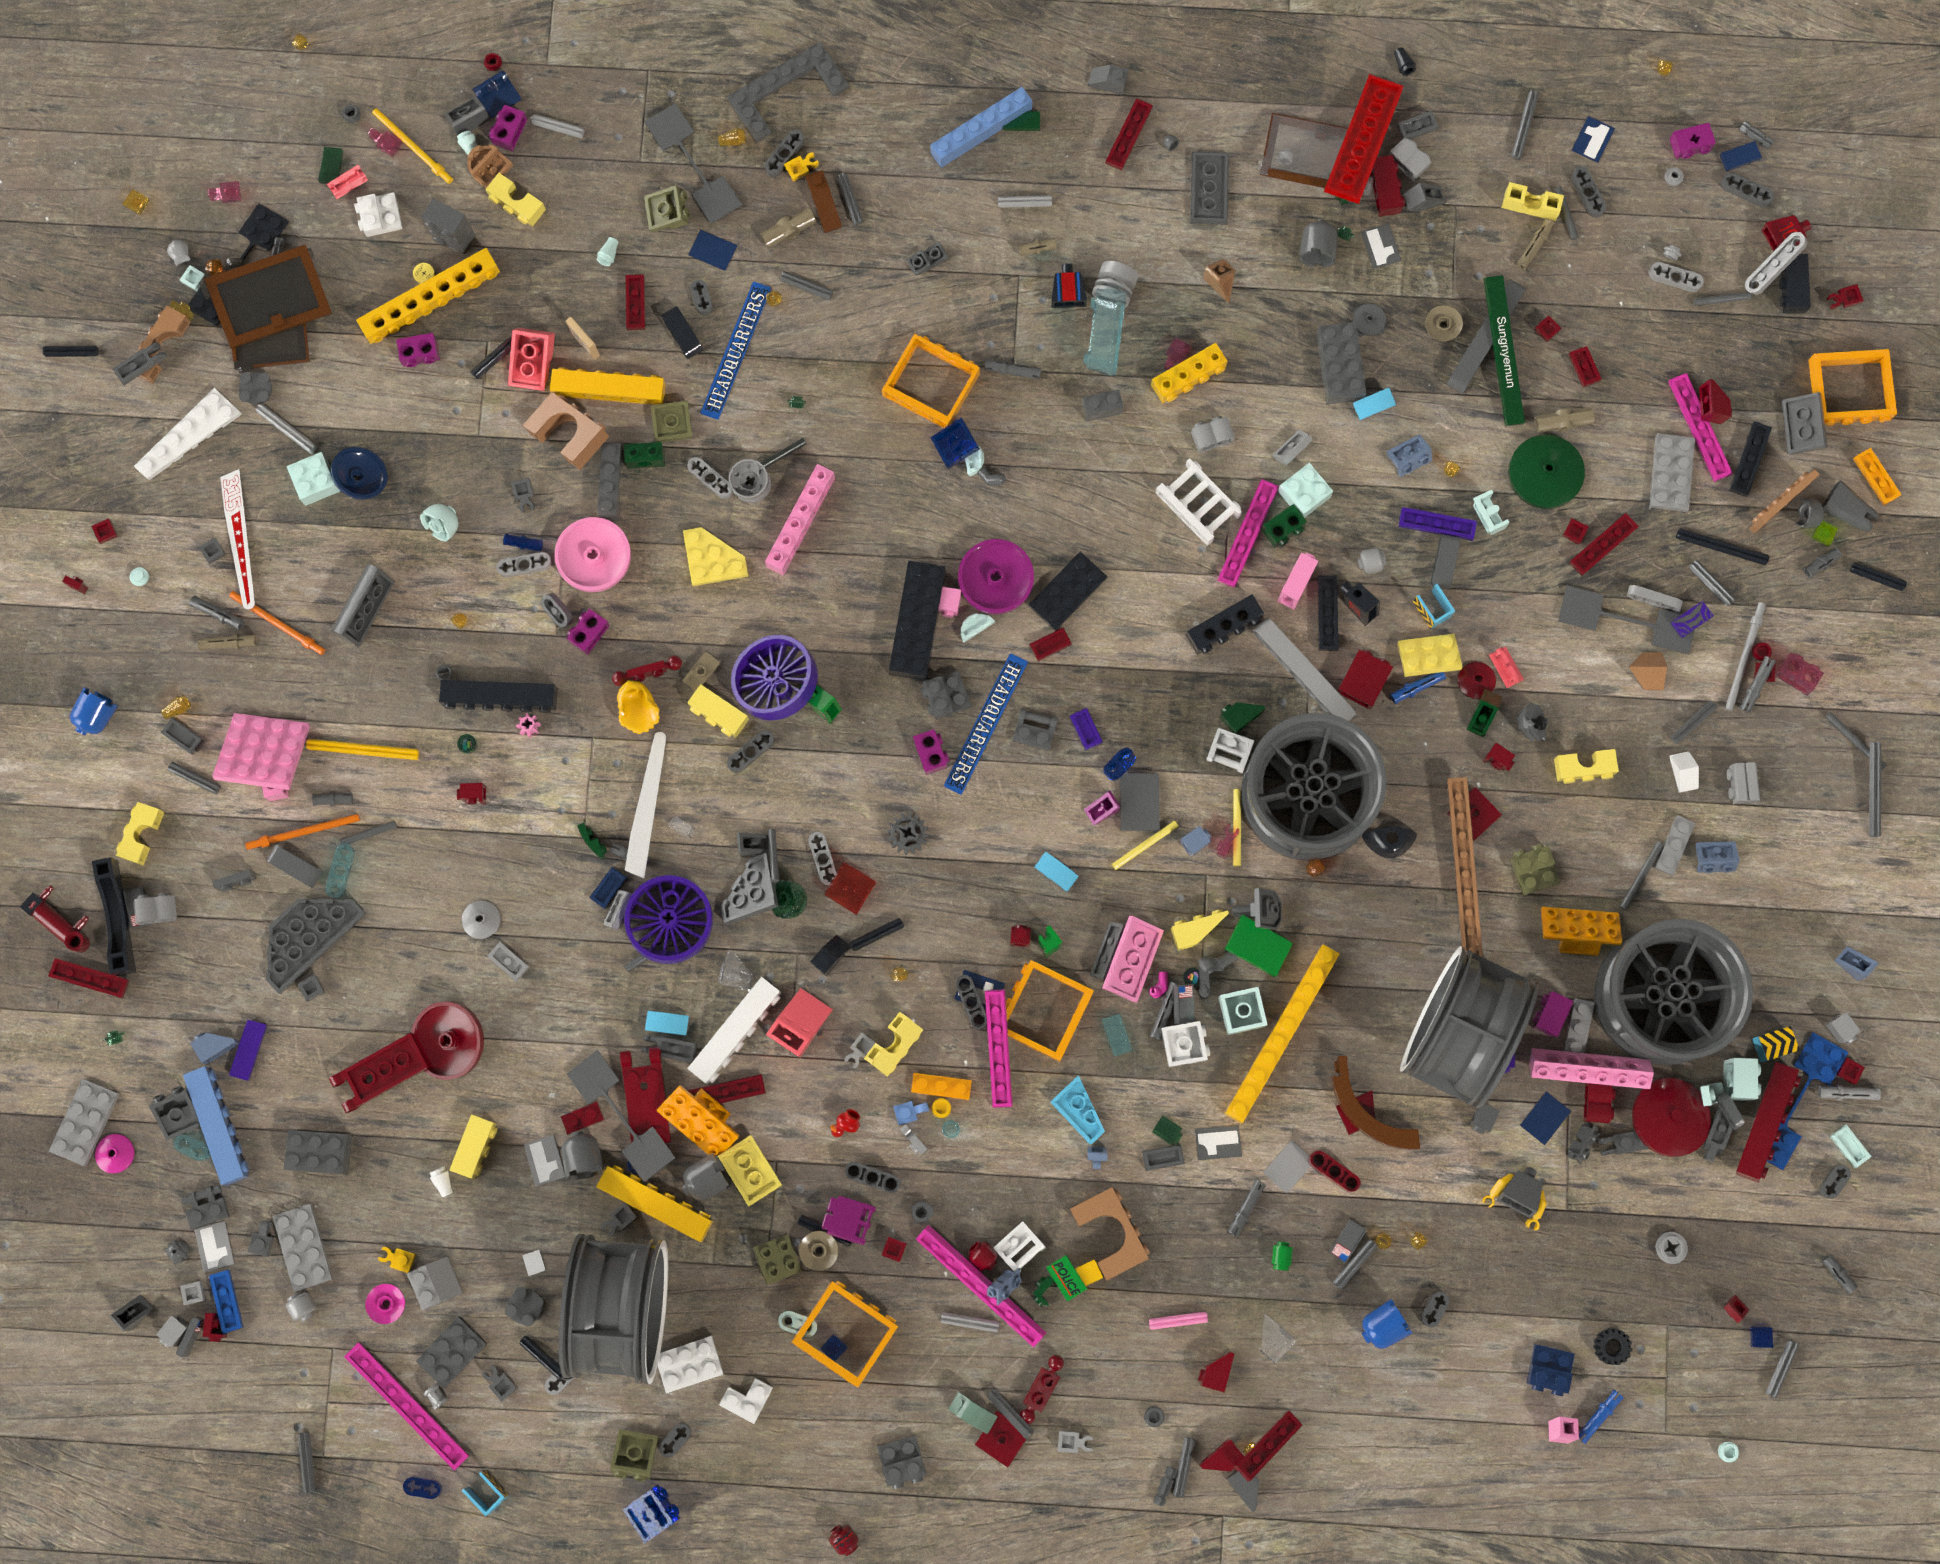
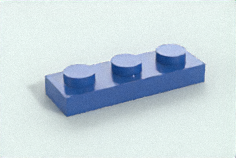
(226, 1301)

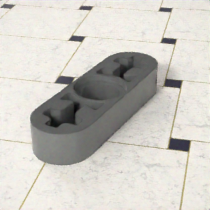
(785, 144)
(1748, 197)
(1586, 199)
(764, 745)

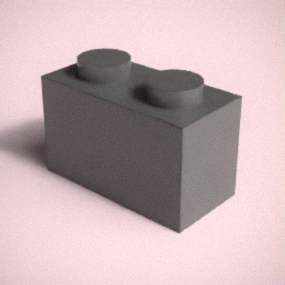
(1102, 405)

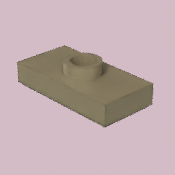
(701, 671)

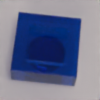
(1761, 1337)
(833, 1348)

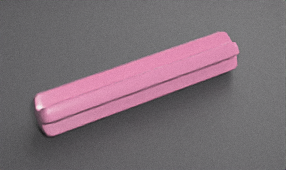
(1178, 1320)

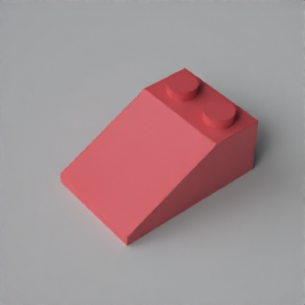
(530, 358)

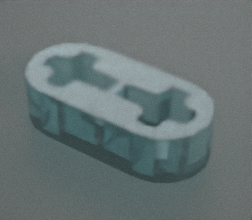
(190, 1151)

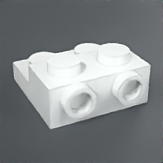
(378, 214)
(1185, 1044)

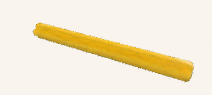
(362, 749)

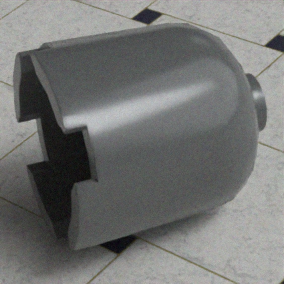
(1319, 244)
(581, 1156)
(705, 1178)

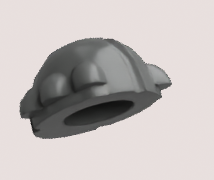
(927, 1211)
(181, 1251)

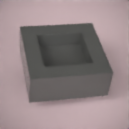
(212, 550)
(311, 988)

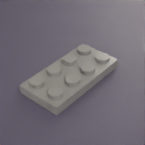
(1672, 472)
(84, 1122)
(302, 1247)

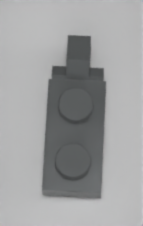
(1718, 1136)

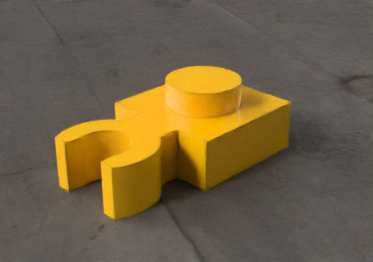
(799, 167)
(400, 1260)

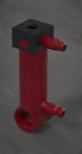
(40, 909)

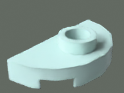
(974, 462)
(974, 625)

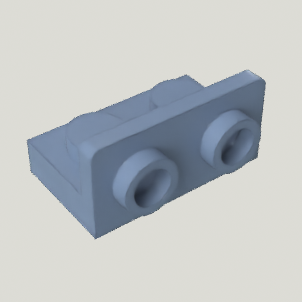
(1410, 455)
(1717, 857)

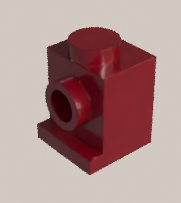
(1500, 758)
(471, 793)
(1020, 936)

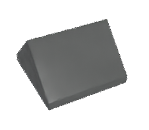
(467, 116)

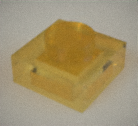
(136, 202)
(182, 308)

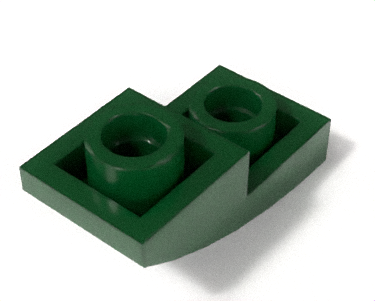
(595, 844)

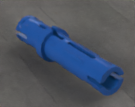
(1398, 695)
(1600, 1416)

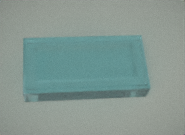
(1117, 1035)

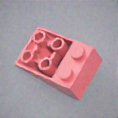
(799, 1022)

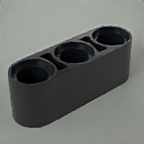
(682, 332)

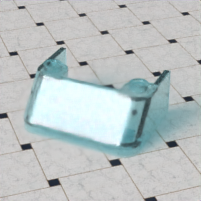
(1105, 331)

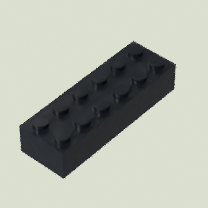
(917, 620)

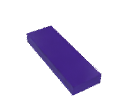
(248, 1050)

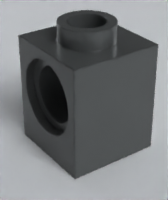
(1484, 1119)

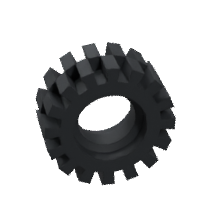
(1600, 1346)

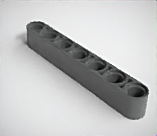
(1481, 343)

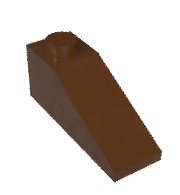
(823, 201)

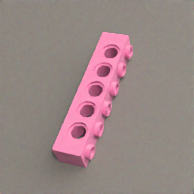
(800, 519)
(1591, 1068)

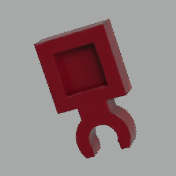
(1847, 297)

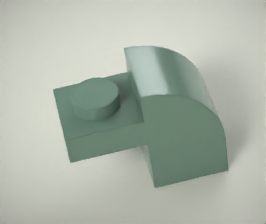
(972, 1413)

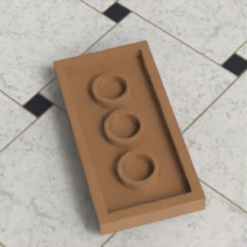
(1782, 500)

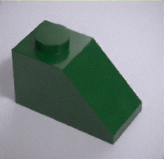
(1484, 713)
(1240, 715)

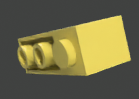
(1192, 932)

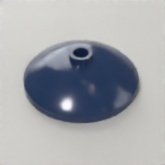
(365, 467)

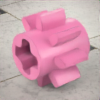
(532, 728)

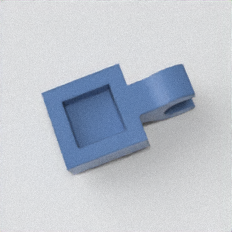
(907, 1112)

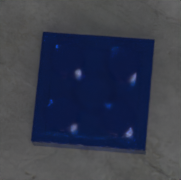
(955, 443)

